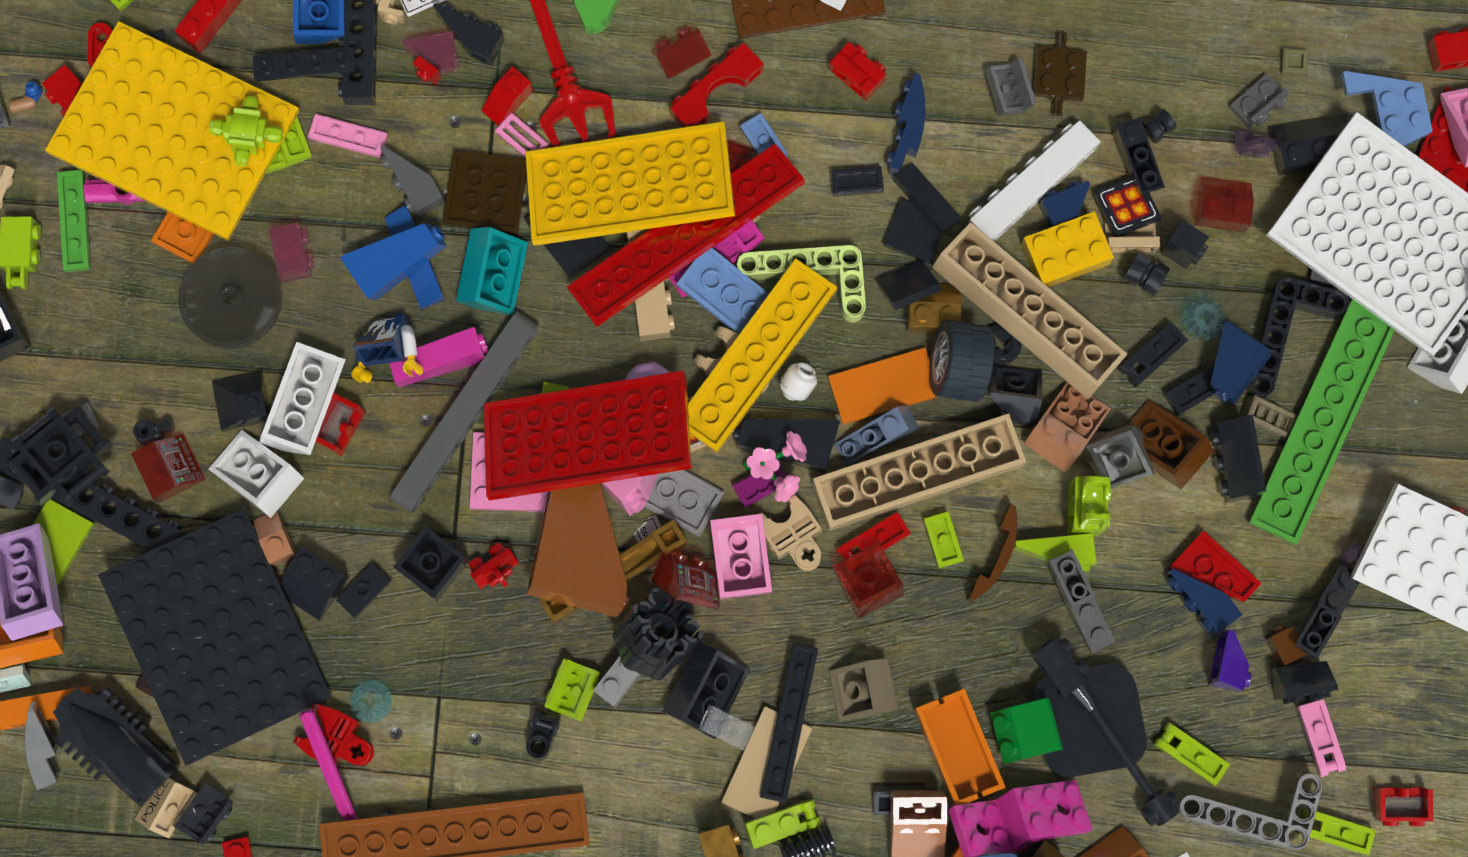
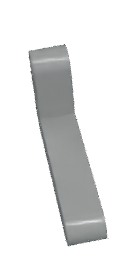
(1257, 820)

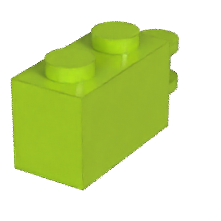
(19, 249)

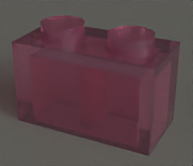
(291, 252)

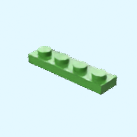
(73, 221)

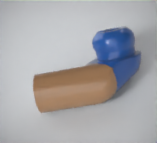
(29, 100)

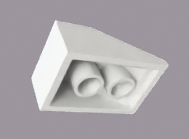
(256, 473)

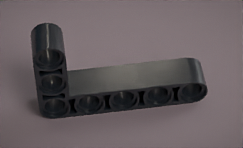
(1281, 328)

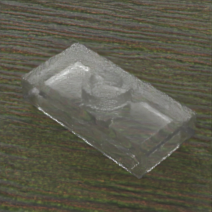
(726, 727)

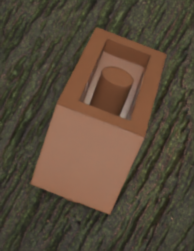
(274, 539)

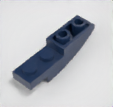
(912, 118)

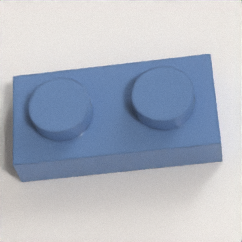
(760, 134)

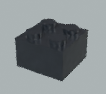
(431, 563)

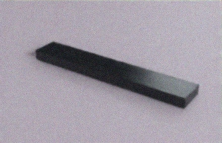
(789, 723)

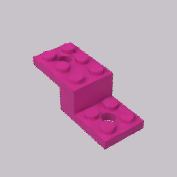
(1020, 819)

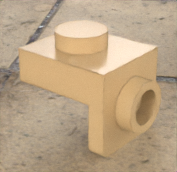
(388, 14)

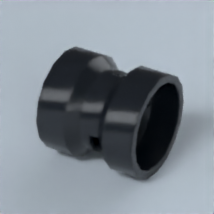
(1159, 125)

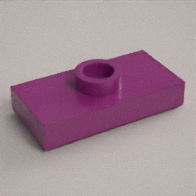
(755, 489)

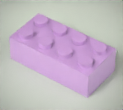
(27, 583)

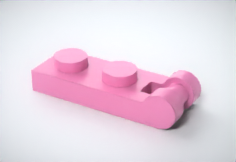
(1321, 737)

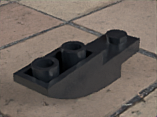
(1326, 612)

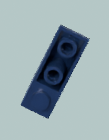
(1209, 604)

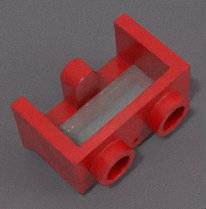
(339, 424)
(1403, 804)

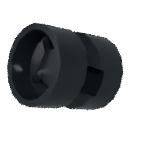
(1146, 273)

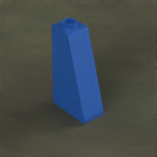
(391, 260)

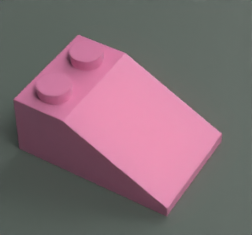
(1456, 112)
(631, 493)
(741, 556)

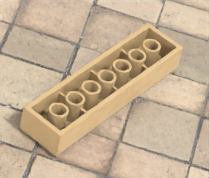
(1029, 310)
(918, 472)

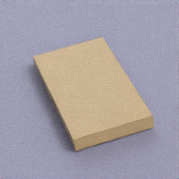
(749, 776)

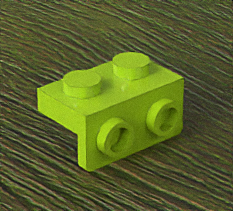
(572, 689)

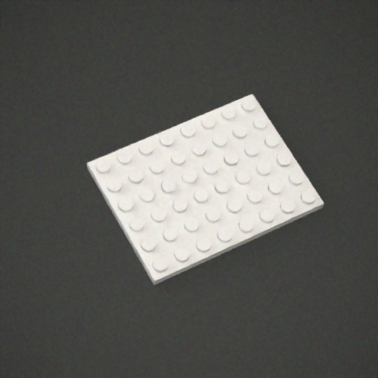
(1384, 233)

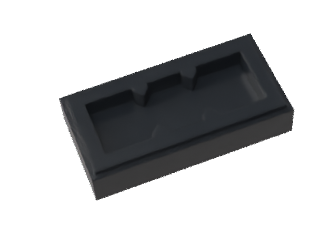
(857, 181)
(363, 591)

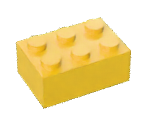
(1067, 250)

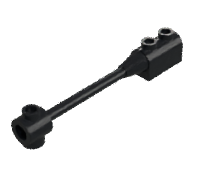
(1069, 678)

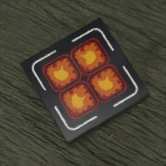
(1125, 207)

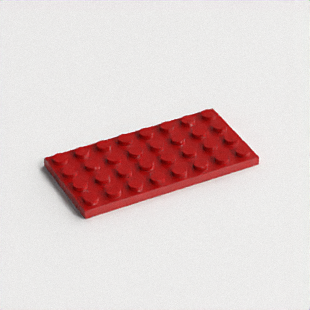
(587, 435)

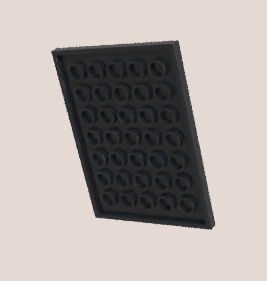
(214, 636)

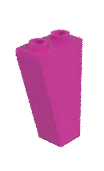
(444, 356)

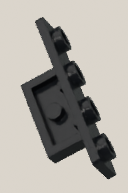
(303, 64)

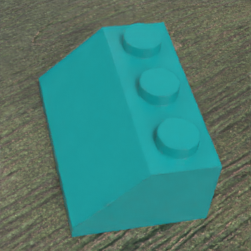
(491, 271)

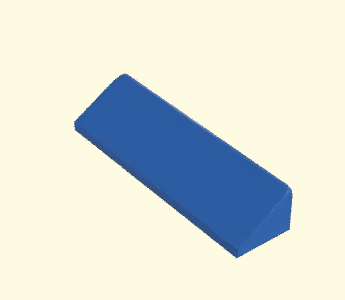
(423, 279)

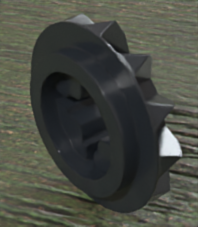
(1012, 348)

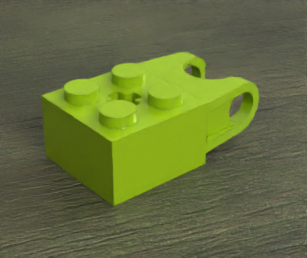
(1088, 505)

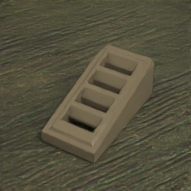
(1257, 405)

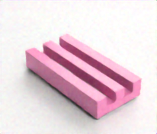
(505, 125)

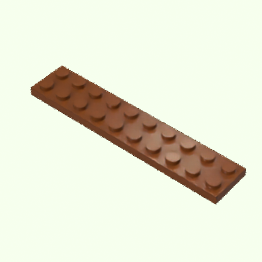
(464, 831)

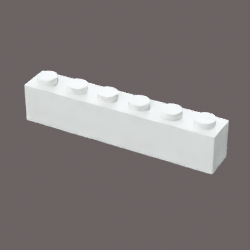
(1035, 181)

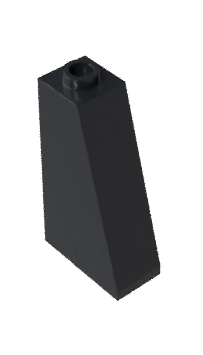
(816, 435)

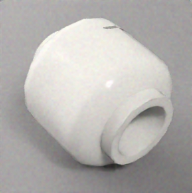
(798, 381)

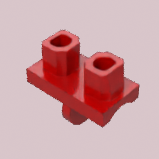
(495, 569)

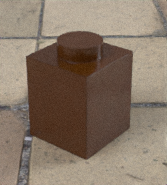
(1282, 645)

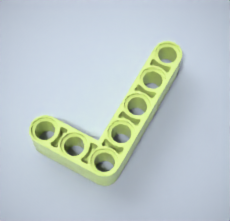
(810, 256)

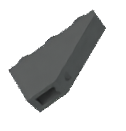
(418, 185)

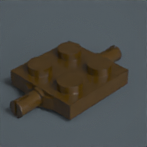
(1059, 73)

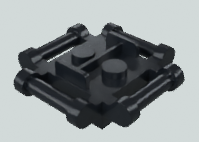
(59, 455)

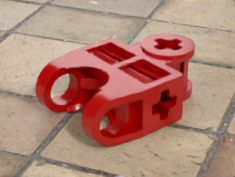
(340, 737)

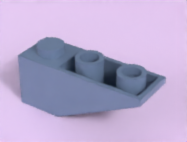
(877, 435)

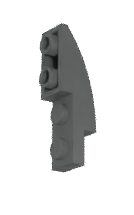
(1080, 601)

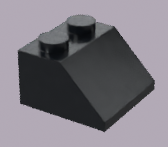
(312, 583)

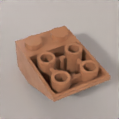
(1067, 427)
(918, 823)

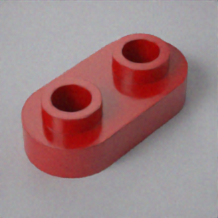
(95, 46)

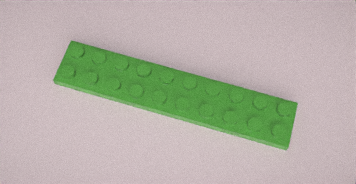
(1322, 424)

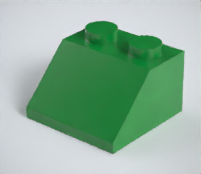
(1026, 731)

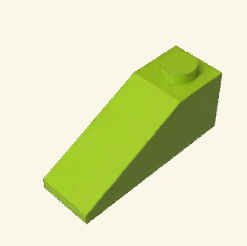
(1049, 548)

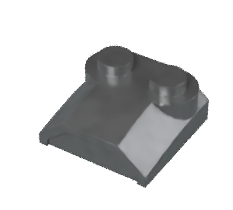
(1121, 455)

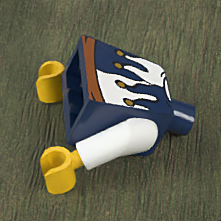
(384, 343)

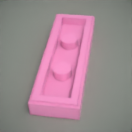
(347, 135)

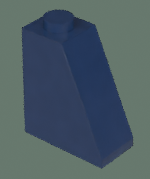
(1236, 363)

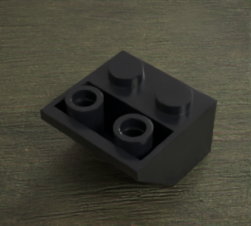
(1302, 680)

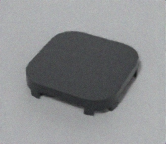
(1082, 741)

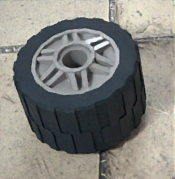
(961, 360)

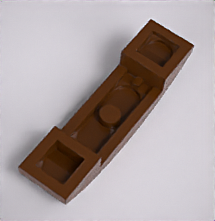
(1008, 527)

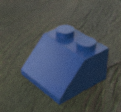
(317, 21)

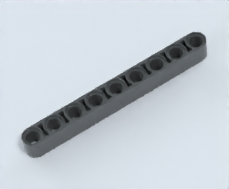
(464, 412)

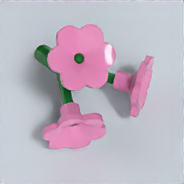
(764, 462)

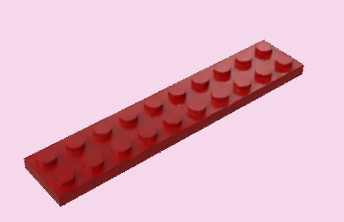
(670, 248)

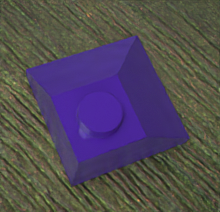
(1229, 664)

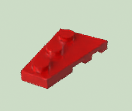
(1216, 567)

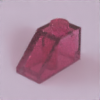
(436, 49)

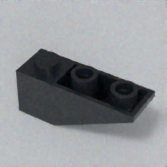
(477, 39)
(1138, 155)

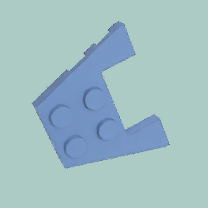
(1397, 104)

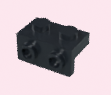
(203, 813)

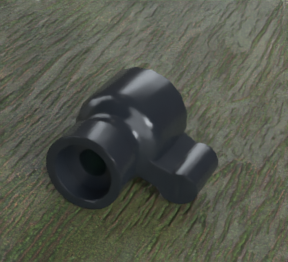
(148, 432)

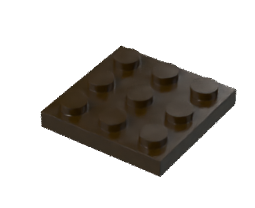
(485, 192)

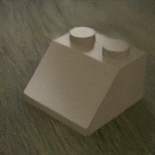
(863, 689)

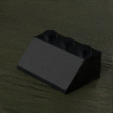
(1304, 143)
(1238, 459)
(705, 681)

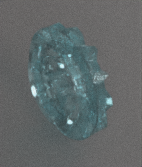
(378, 711)

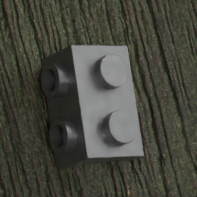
(1010, 88)

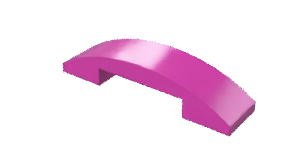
(730, 248)

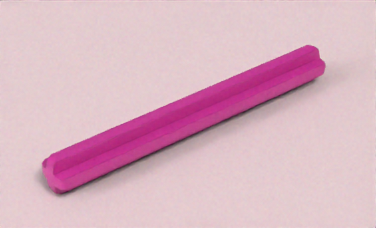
(327, 765)

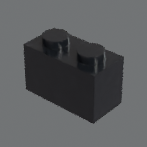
(1186, 245)

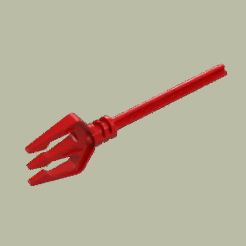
(571, 100)

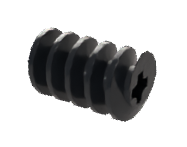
(812, 846)

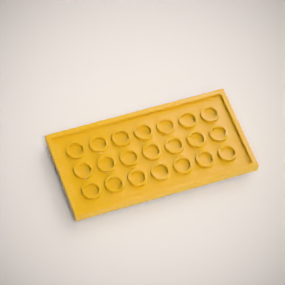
(629, 183)

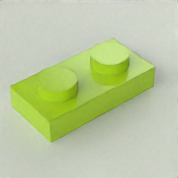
(943, 540)

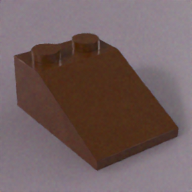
(1171, 444)

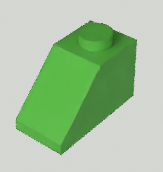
(595, 14)

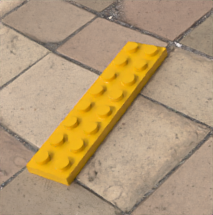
(757, 354)

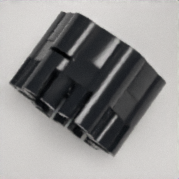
(656, 635)

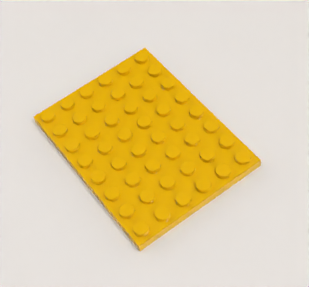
(147, 130)

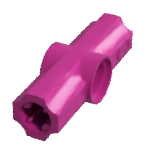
(103, 192)

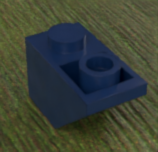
(1064, 205)

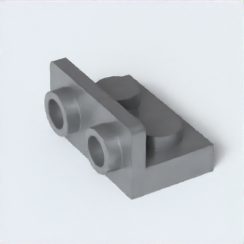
(1258, 101)

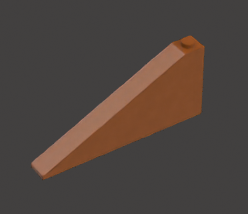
(578, 553)

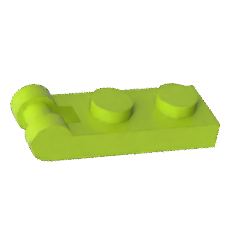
(1192, 754)
(781, 824)
(1341, 833)

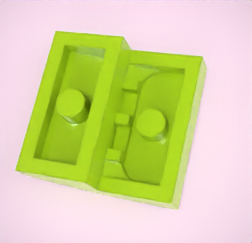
(292, 150)

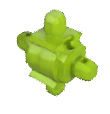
(246, 131)

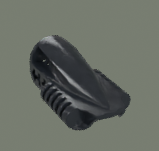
(113, 743)

